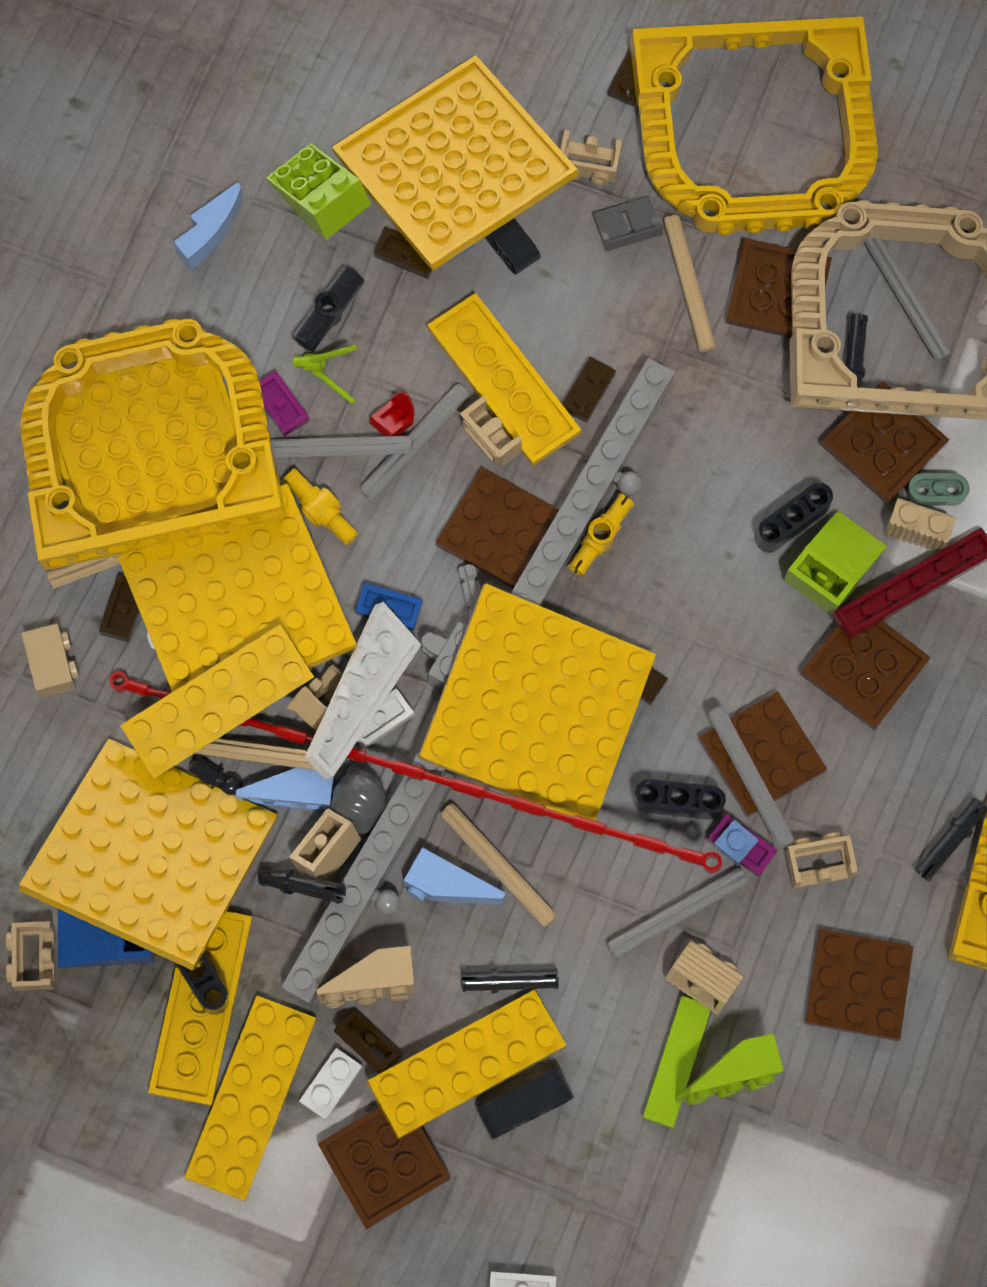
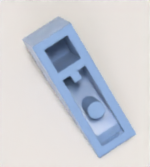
(291, 789)
(444, 882)

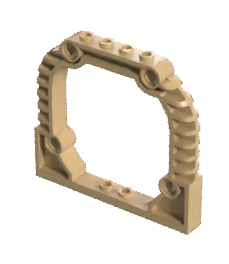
(822, 378)

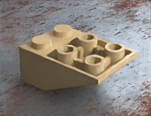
(379, 975)

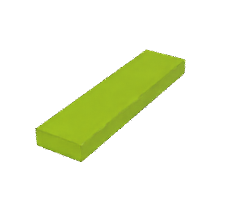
(676, 1062)

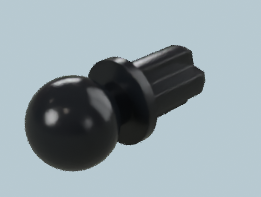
(215, 777)

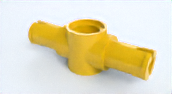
(320, 507)
(594, 547)

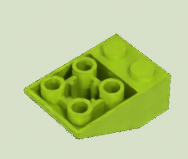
(320, 190)
(834, 562)
(748, 1064)

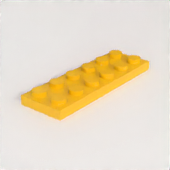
(505, 378)
(217, 701)
(190, 1038)
(466, 1064)
(250, 1098)

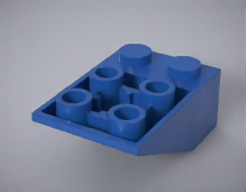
(88, 945)

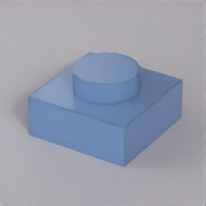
(735, 842)

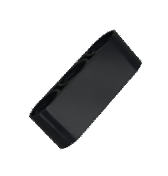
(513, 246)
(801, 505)
(693, 792)
(207, 983)
(525, 1103)

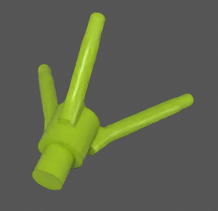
(316, 364)

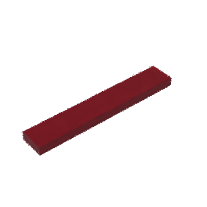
(912, 584)

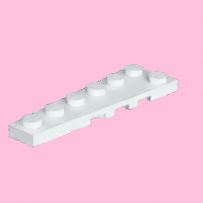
(369, 677)

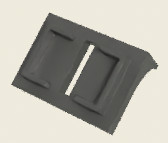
(642, 220)

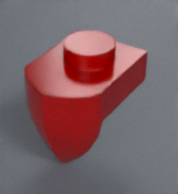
(394, 416)

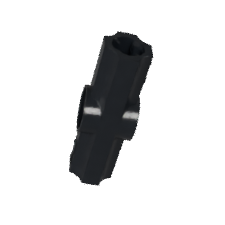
(337, 294)

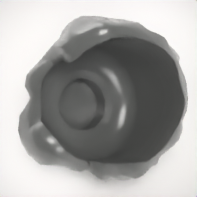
(360, 800)

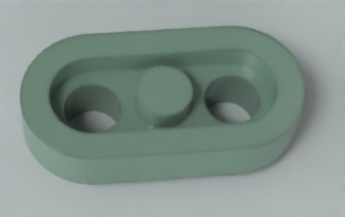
(936, 487)

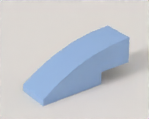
(209, 227)

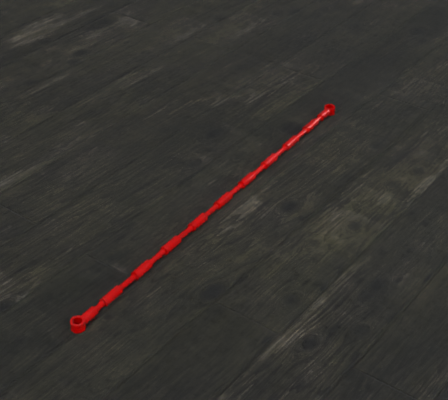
(456, 785)

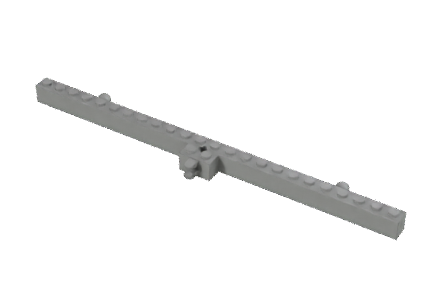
(535, 586)

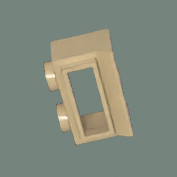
(597, 173)
(488, 434)
(307, 700)
(829, 843)
(15, 943)

